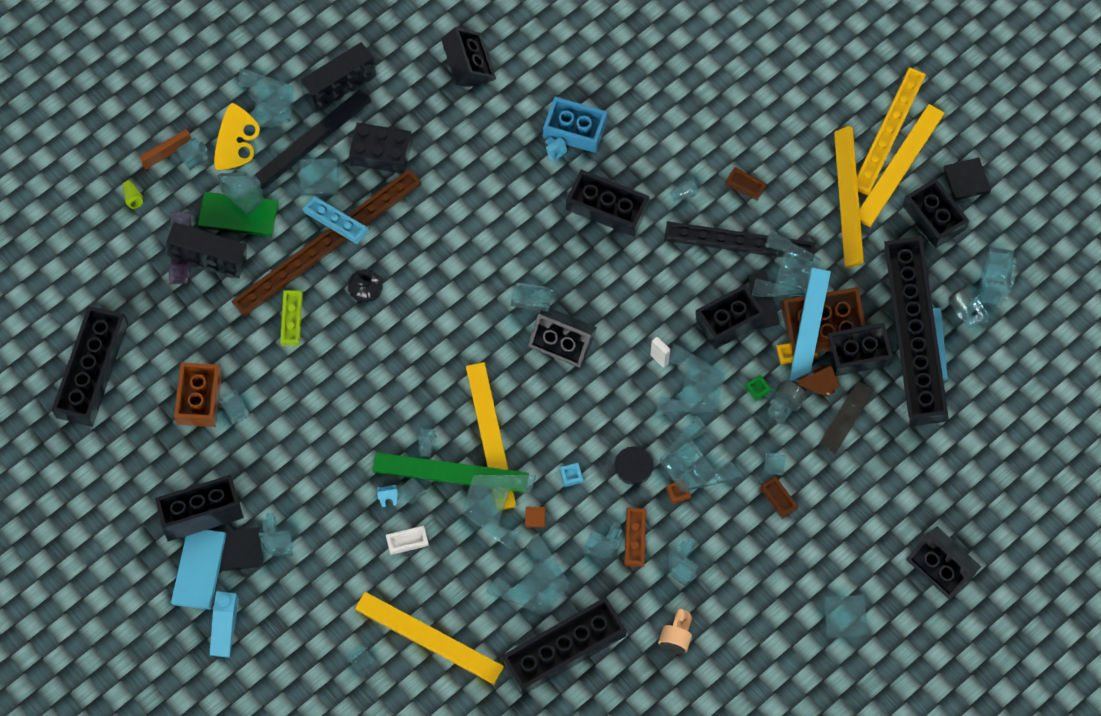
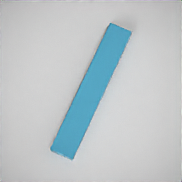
(809, 323)

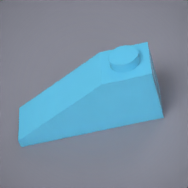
(223, 623)

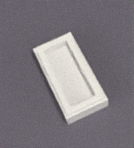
(660, 352)
(407, 540)

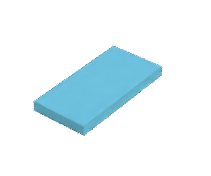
(199, 569)

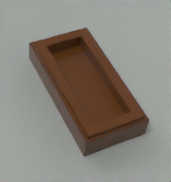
(746, 184)
(778, 497)

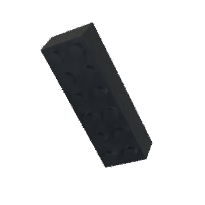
(90, 366)
(563, 646)

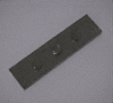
(846, 417)

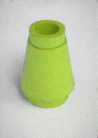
(132, 195)

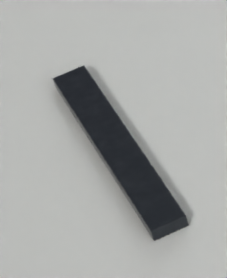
(312, 138)
(726, 239)

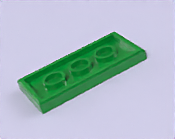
(224, 215)

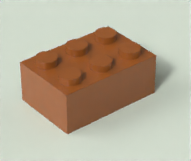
(198, 394)

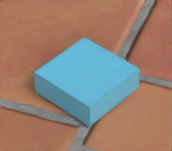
(571, 474)

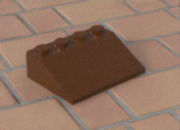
(840, 312)

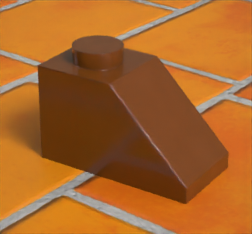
(819, 381)

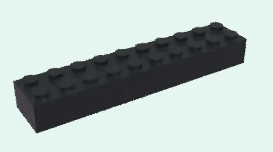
(916, 331)

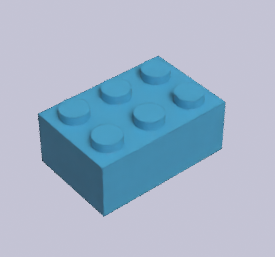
(576, 124)

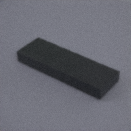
(766, 303)

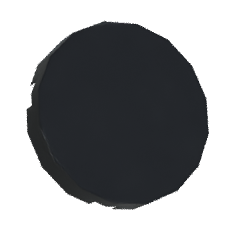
(633, 465)

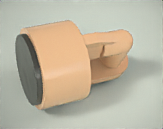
(676, 637)

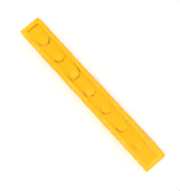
(889, 130)
(900, 165)
(848, 197)
(488, 421)
(429, 638)

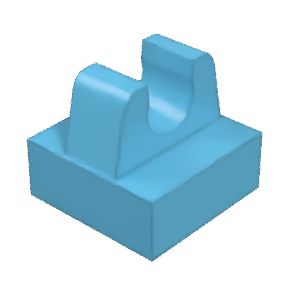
(555, 148)
(387, 492)

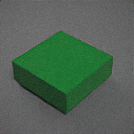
(757, 388)

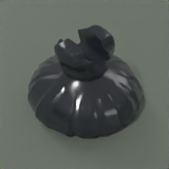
(365, 285)

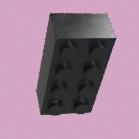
(338, 77)
(607, 202)
(206, 250)
(199, 508)

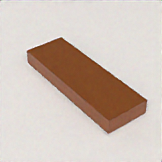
(164, 149)
(635, 537)

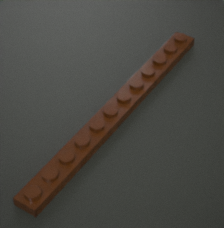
(324, 244)

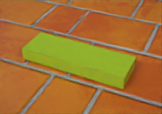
(291, 318)

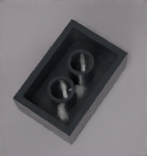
(380, 148)
(935, 213)
(730, 317)

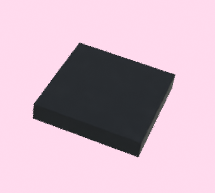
(967, 179)
(242, 549)

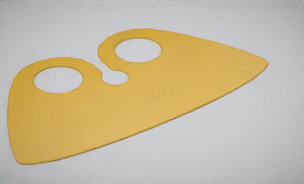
(227, 146)

